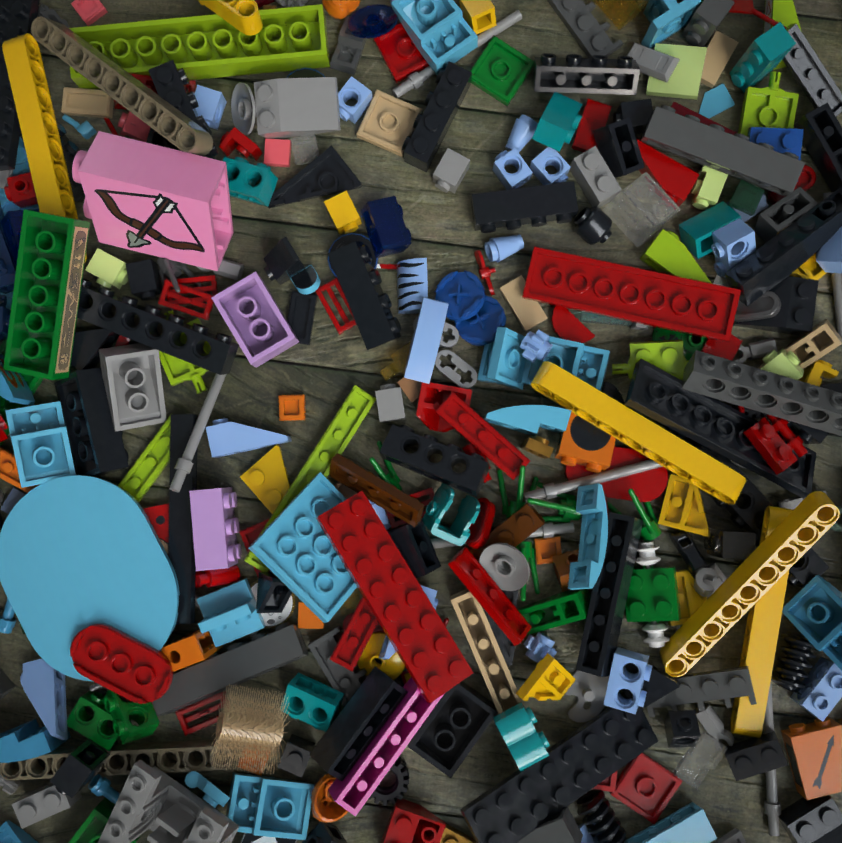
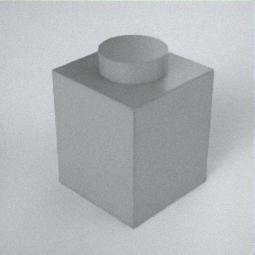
(450, 171)
(390, 403)

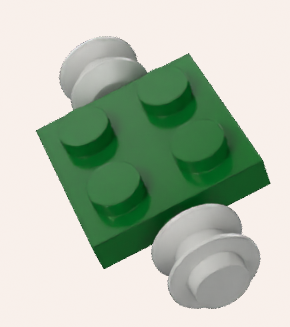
(652, 595)

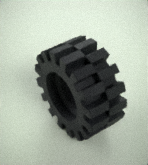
(397, 789)

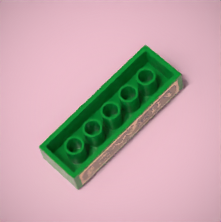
(46, 295)

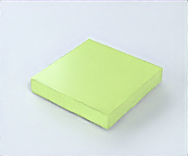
(686, 76)

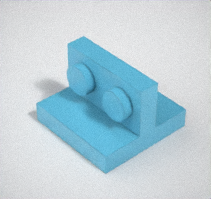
(667, 19)
(503, 360)
(230, 613)

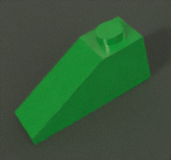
(557, 610)

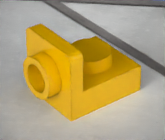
(816, 370)

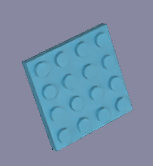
(303, 555)

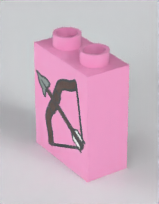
(156, 199)

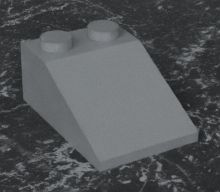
(296, 107)
(133, 385)

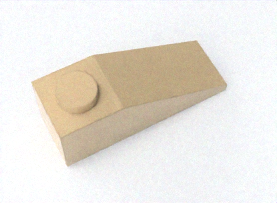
(815, 344)

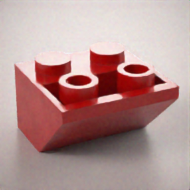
(412, 824)

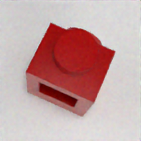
(14, 191)

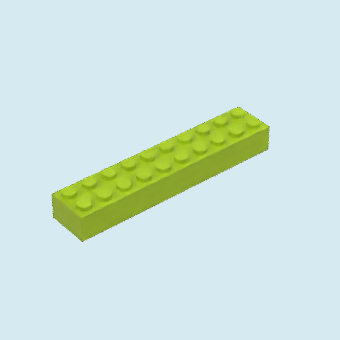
(211, 46)

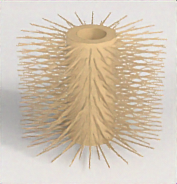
(249, 729)

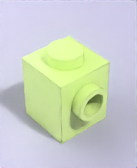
(107, 269)
(783, 364)

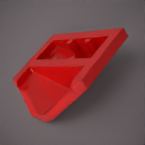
(429, 400)

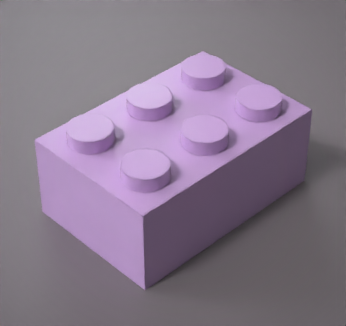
(255, 319)
(214, 528)

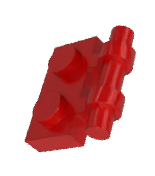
(771, 445)

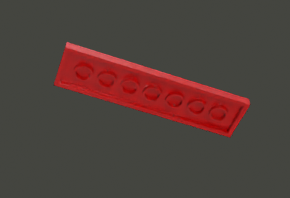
(631, 294)
(395, 596)

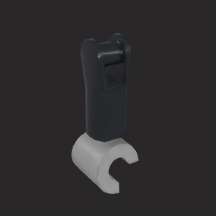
(695, 563)

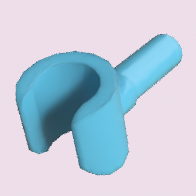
(84, 129)

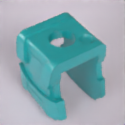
(467, 514)

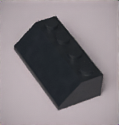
(89, 424)

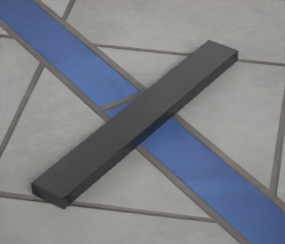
(180, 521)

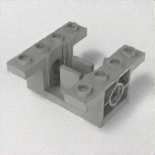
(167, 808)

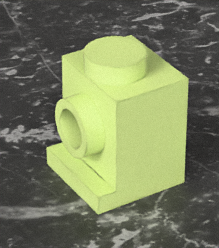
(707, 188)

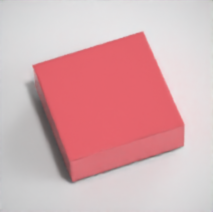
(89, 10)
(277, 152)

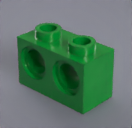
(124, 711)
(93, 727)

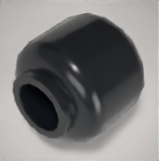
(593, 225)

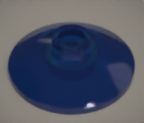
(372, 21)

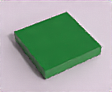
(501, 70)

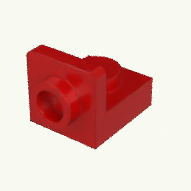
(237, 140)

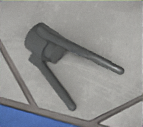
(171, 270)

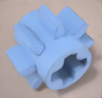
(536, 346)
(539, 647)

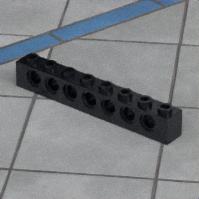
(222, 348)
(755, 503)

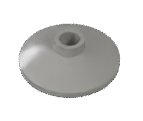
(243, 108)
(507, 576)

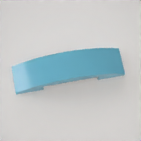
(593, 537)

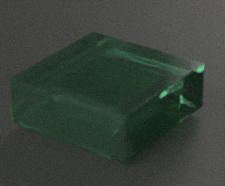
(746, 197)

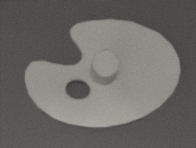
(590, 689)

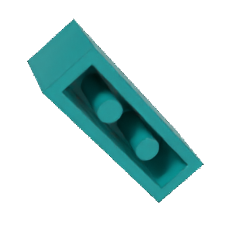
(762, 57)

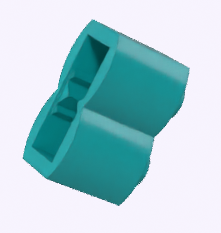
(521, 736)

